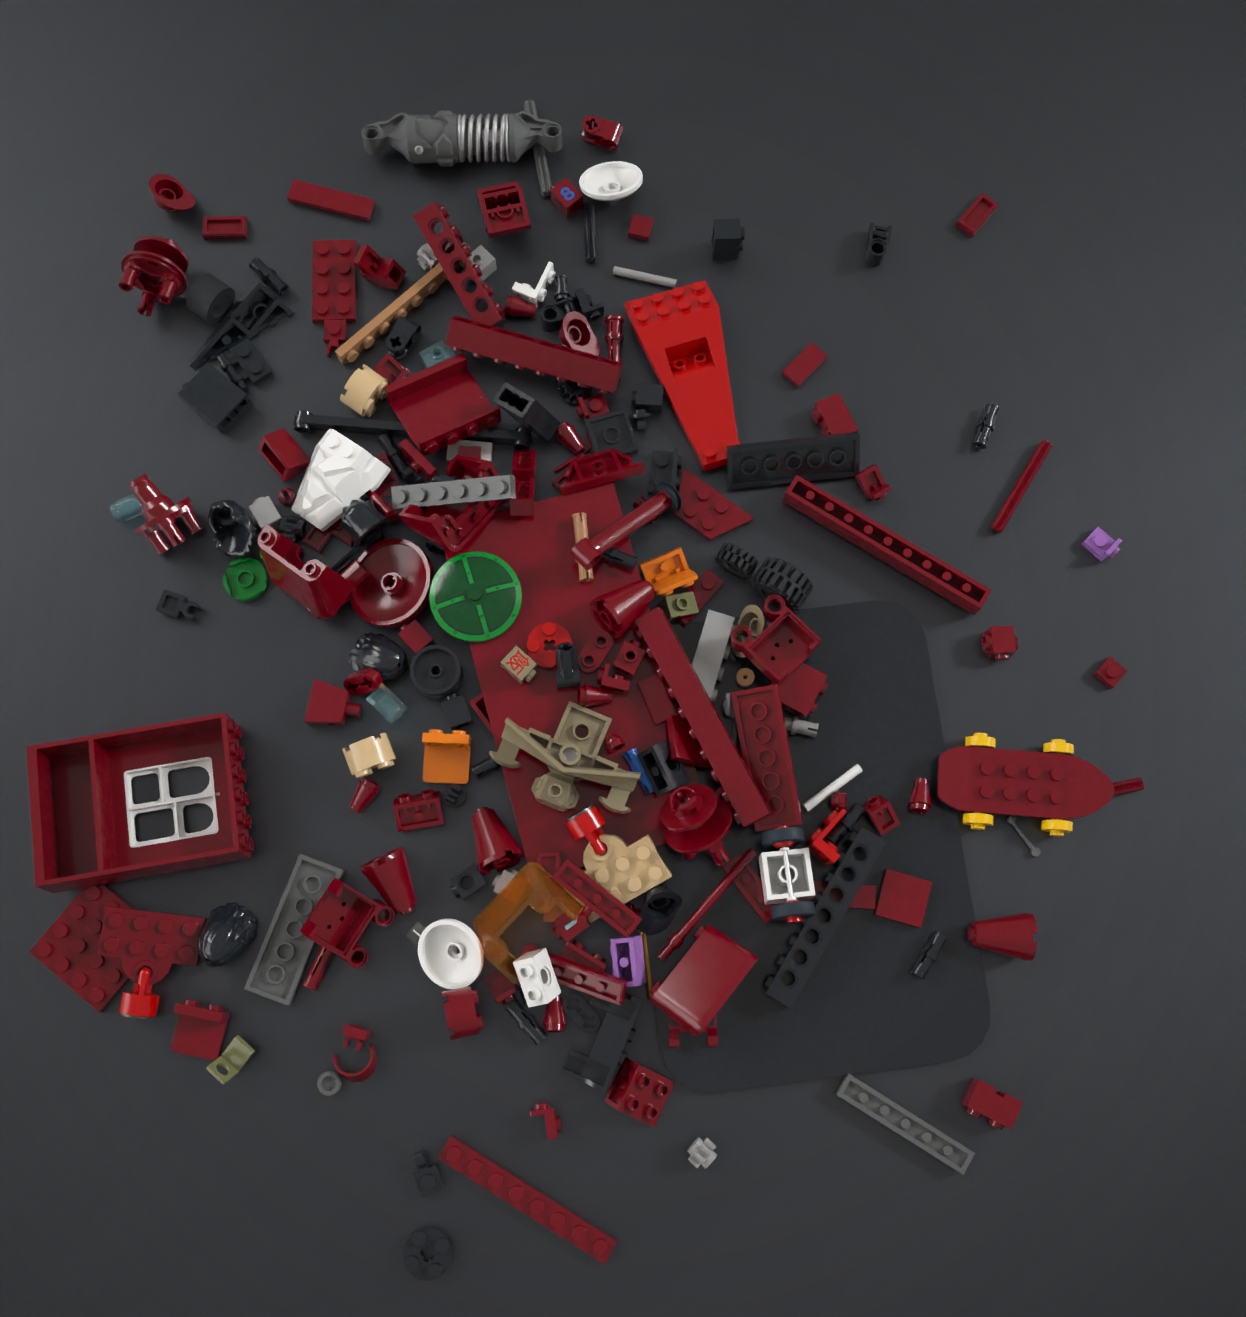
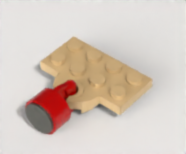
(612, 863)

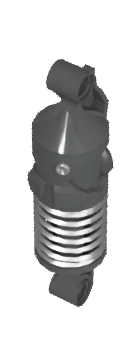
(453, 138)

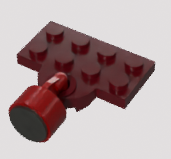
(148, 948)

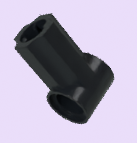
(567, 670)

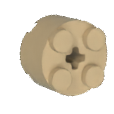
(364, 390)
(368, 755)

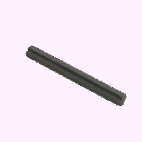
(539, 156)

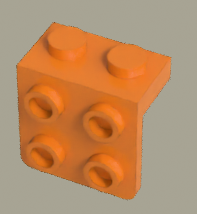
(668, 572)
(446, 757)

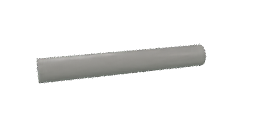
(642, 276)

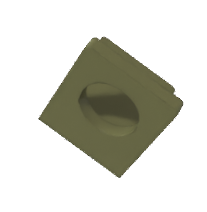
(679, 605)
(232, 1059)

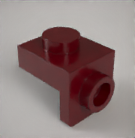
(390, 369)
(872, 483)
(553, 1123)

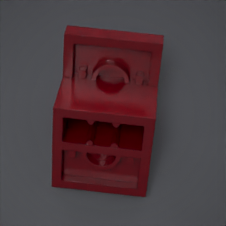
(503, 209)

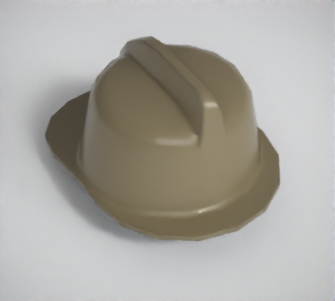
(753, 619)

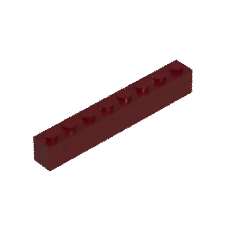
(533, 354)

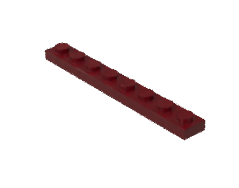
(528, 1199)

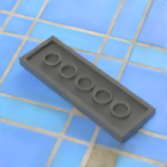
(285, 947)

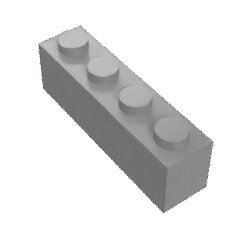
(712, 649)

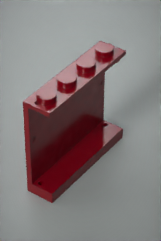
(441, 405)

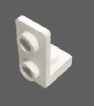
(536, 295)

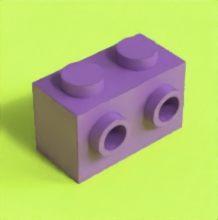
(628, 959)

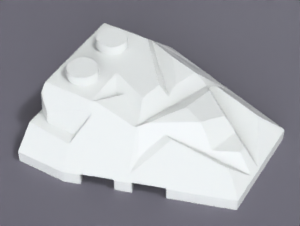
(335, 477)

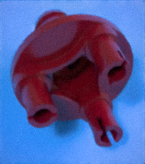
(161, 515)

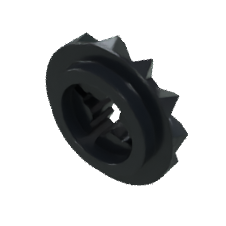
(565, 392)

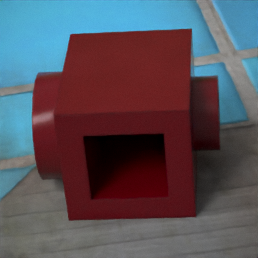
(999, 642)

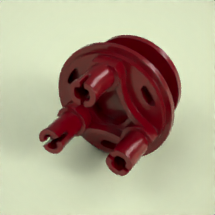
(155, 269)
(696, 822)

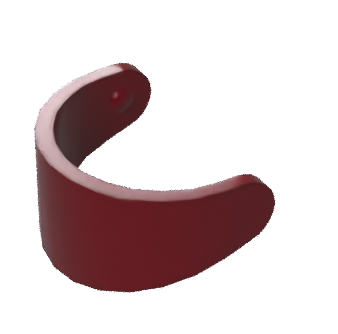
(364, 1073)

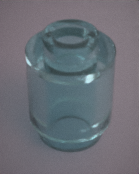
(126, 508)

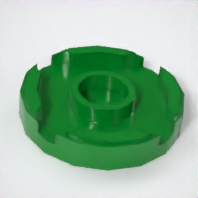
(246, 579)

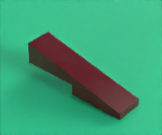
(524, 470)

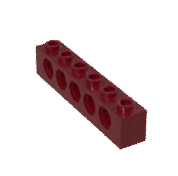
(426, 220)

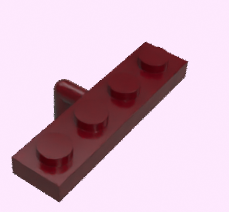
(596, 899)

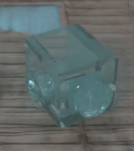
(435, 354)
(386, 703)

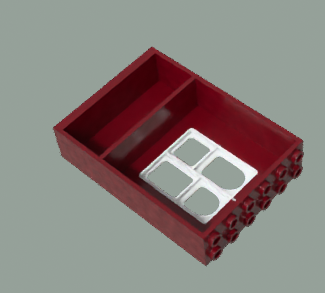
(87, 809)

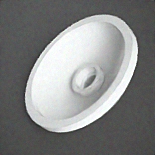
(611, 181)
(442, 959)

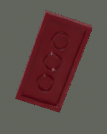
(334, 280)

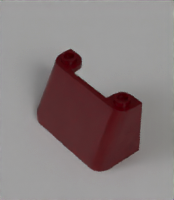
(456, 523)
(313, 586)
(702, 980)

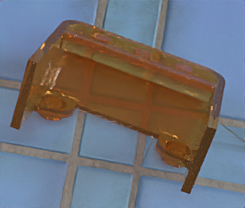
(528, 887)

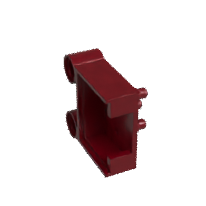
(781, 645)
(341, 920)

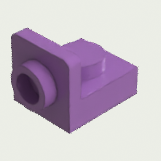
(1101, 544)

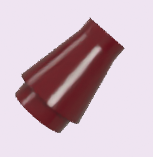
(518, 307)
(568, 436)
(591, 695)
(364, 793)
(920, 798)
(554, 1016)

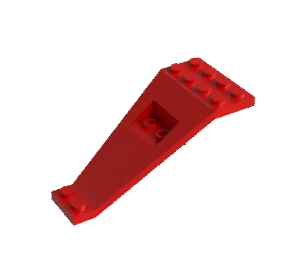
(688, 354)

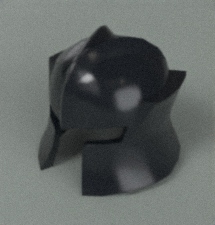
(360, 519)

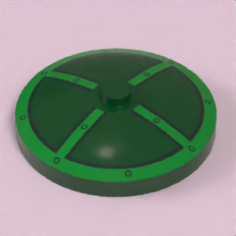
(475, 597)

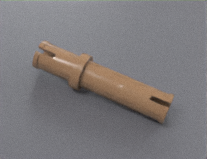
(581, 532)

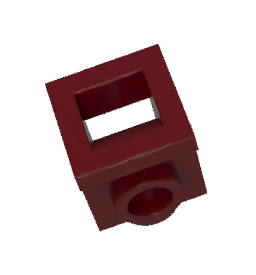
(627, 666)

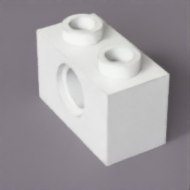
(537, 977)

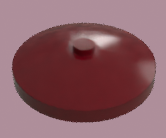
(396, 583)

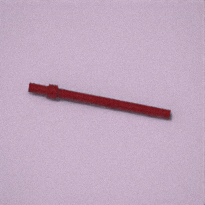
(676, 939)

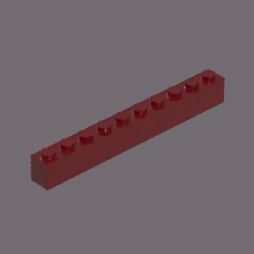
(886, 545)
(702, 717)

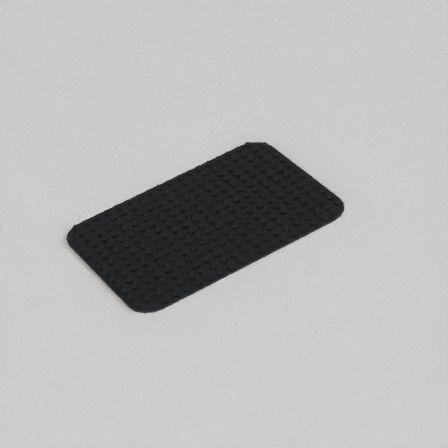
(861, 999)

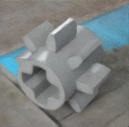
(426, 257)
(702, 1152)

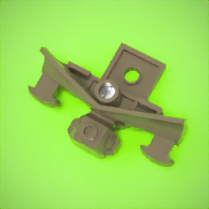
(568, 760)

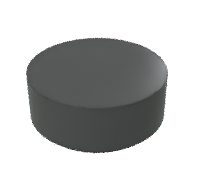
(329, 1083)

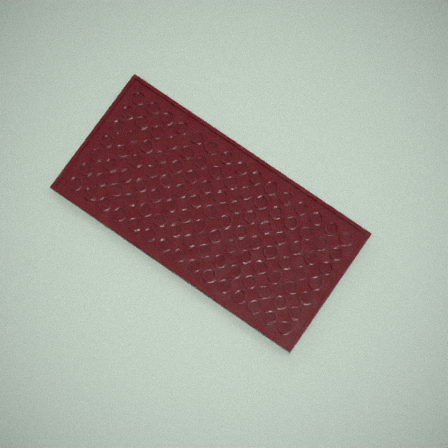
(551, 592)

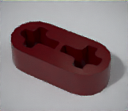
(363, 681)

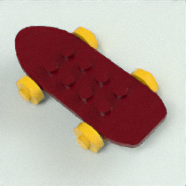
(1021, 783)

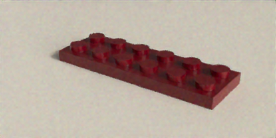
(768, 753)

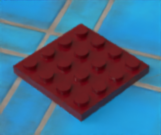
(72, 948)

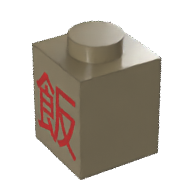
(519, 665)

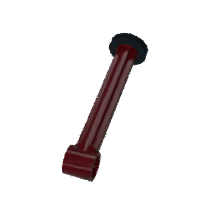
(664, 499)

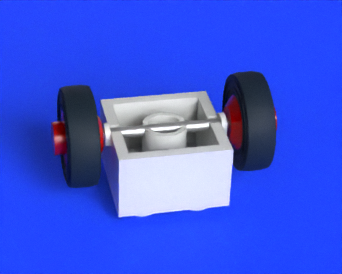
(787, 875)

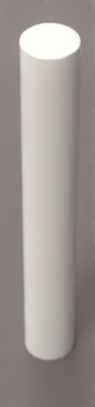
(831, 788)

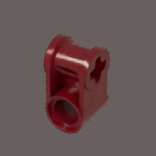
(602, 133)

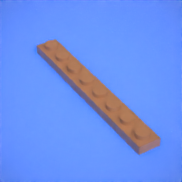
(400, 307)

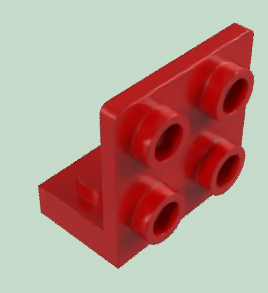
(825, 851)

